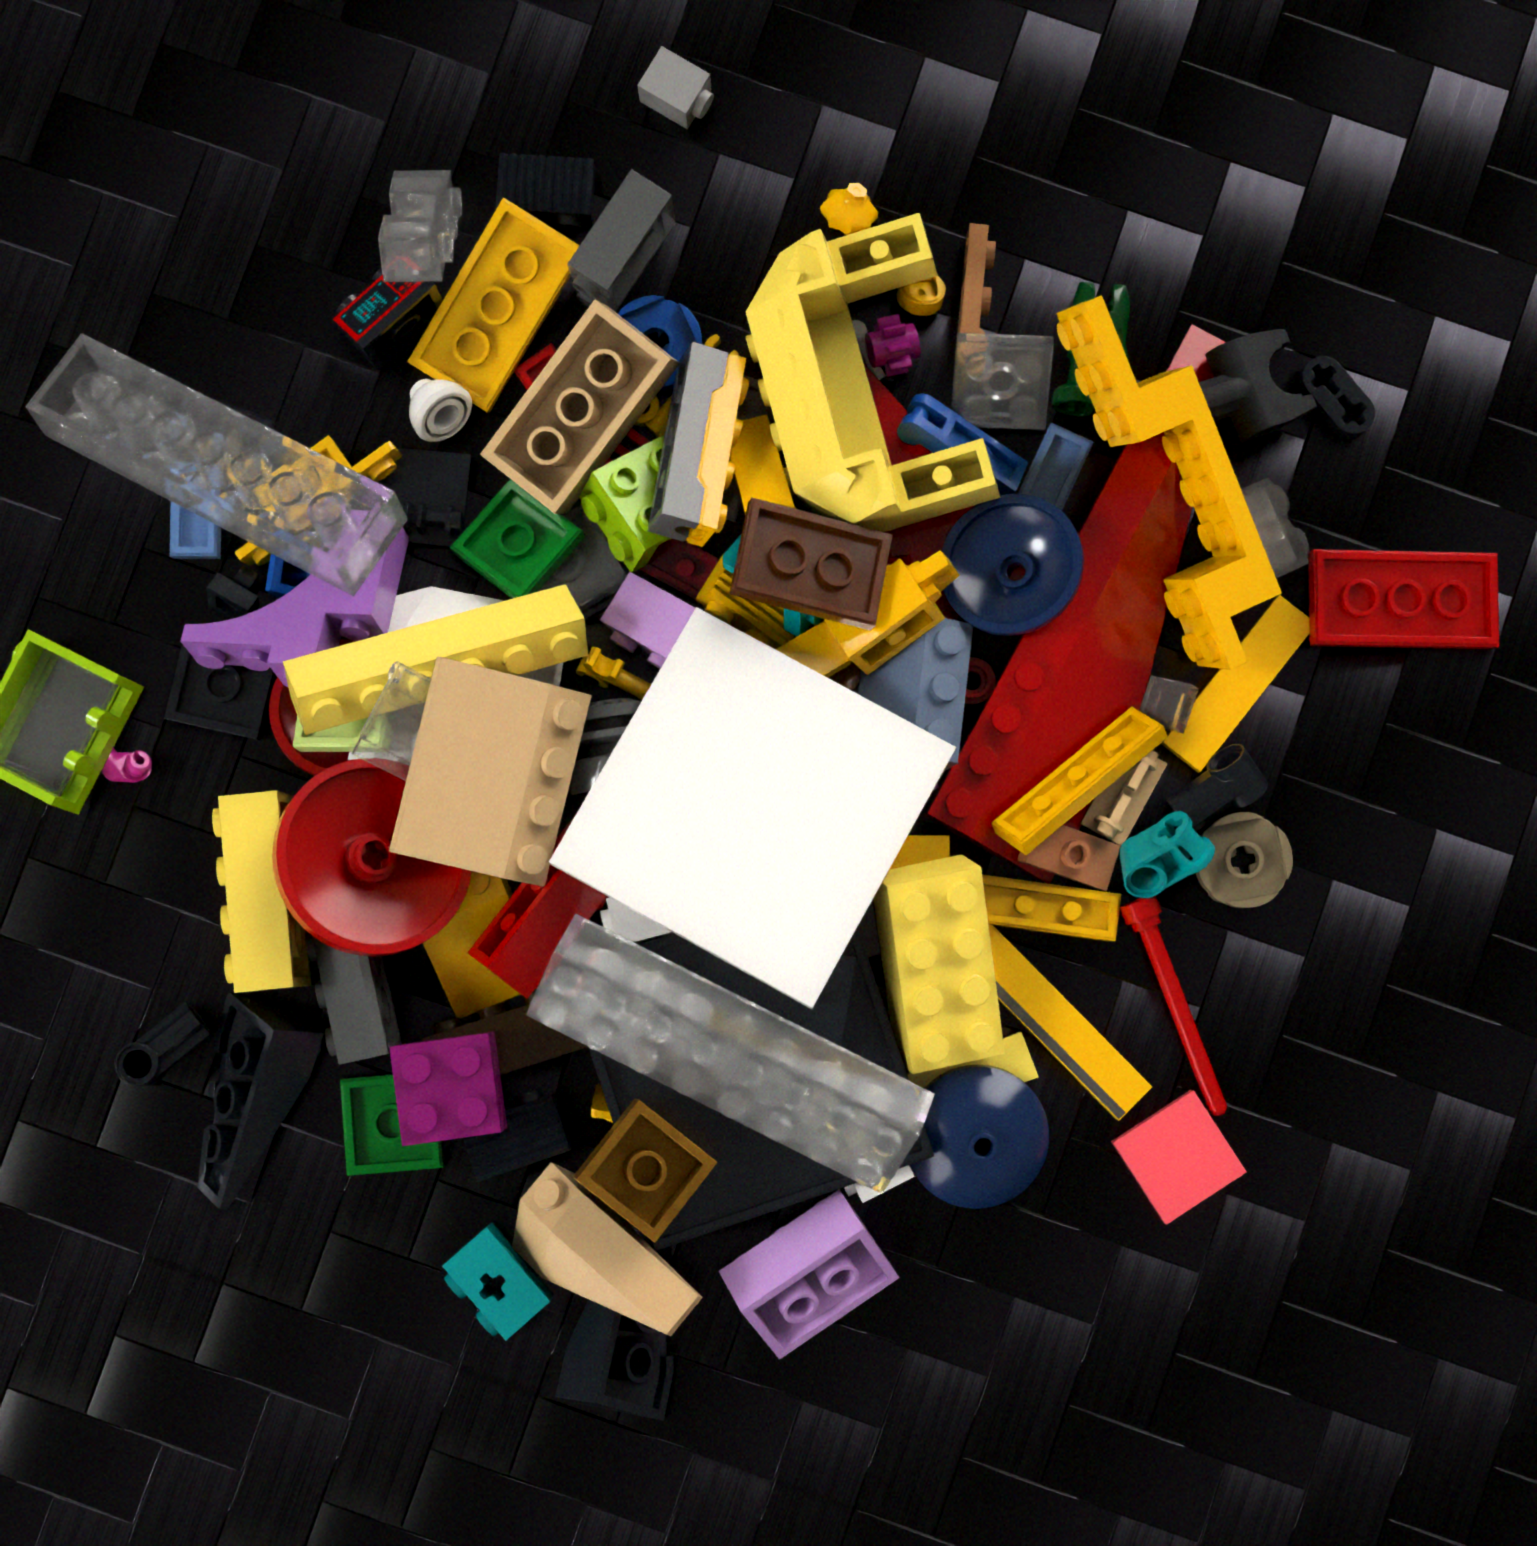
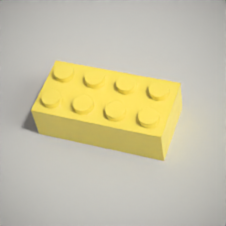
(263, 934)
(938, 963)

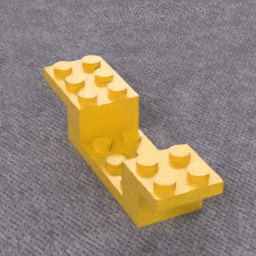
(1175, 404)

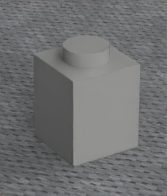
(676, 88)

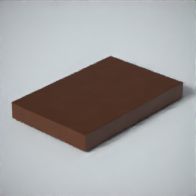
(811, 564)

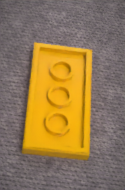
(496, 304)

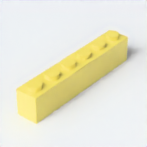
(505, 636)

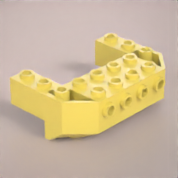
(823, 391)

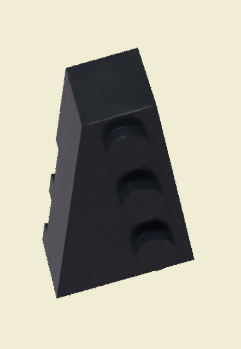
(825, 1018)

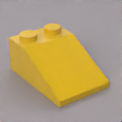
(464, 979)

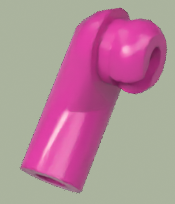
(127, 766)

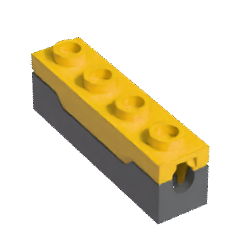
(698, 445)

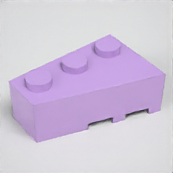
(646, 618)

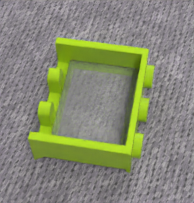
(59, 720)

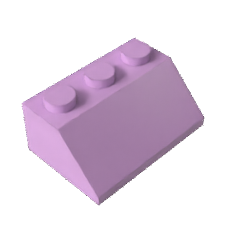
(808, 1274)

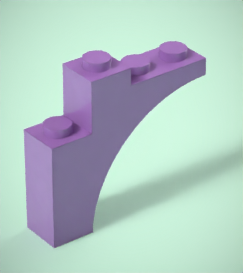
(302, 620)

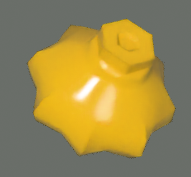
(849, 209)

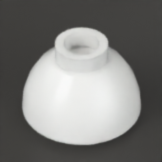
(438, 409)

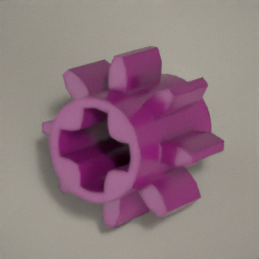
(892, 345)

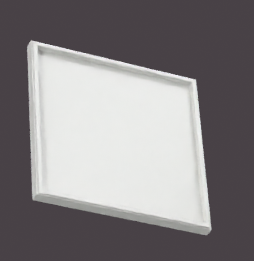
(753, 807)

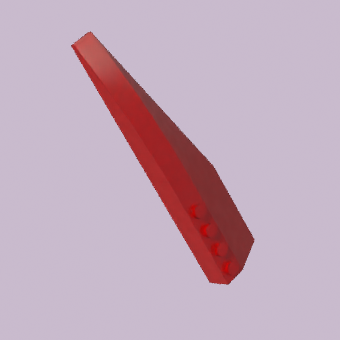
(1089, 660)

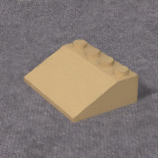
(490, 772)

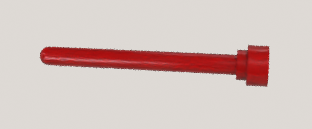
(1144, 919)

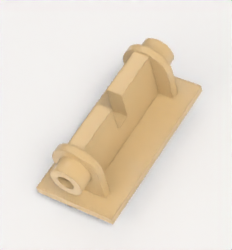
(1120, 805)

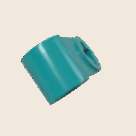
(1162, 855)

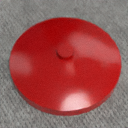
(339, 868)

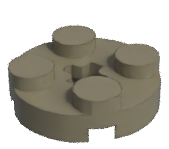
(1265, 876)

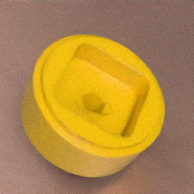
(922, 297)

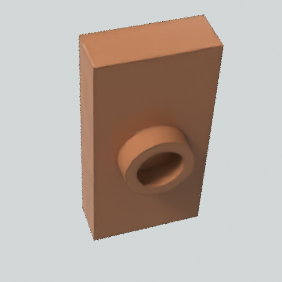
(1075, 857)

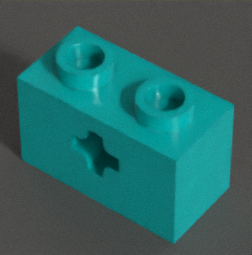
(523, 1289)

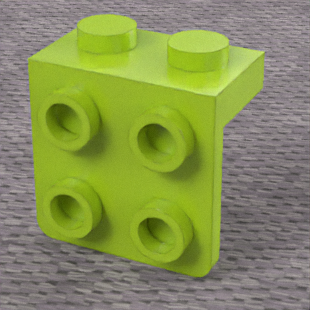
(621, 503)

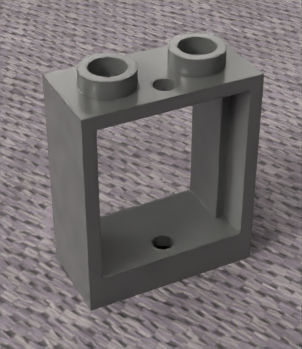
(622, 242)

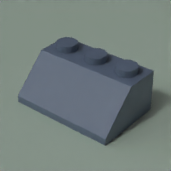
(927, 682)

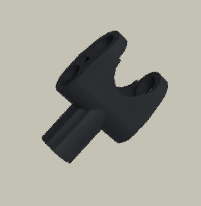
(1245, 387)

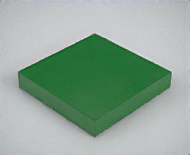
(517, 542)
(373, 1130)

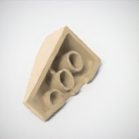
(594, 1253)

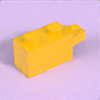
(904, 612)

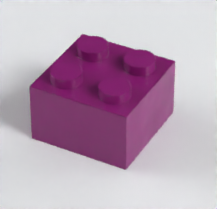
(448, 1088)

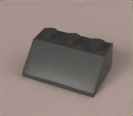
(357, 1003)

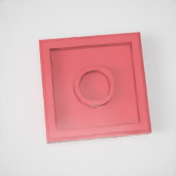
(1178, 1156)

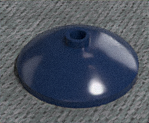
(1006, 536)
(975, 1105)

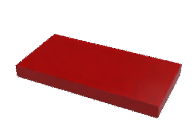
(1403, 599)

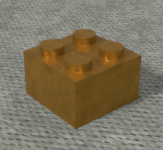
(645, 1169)

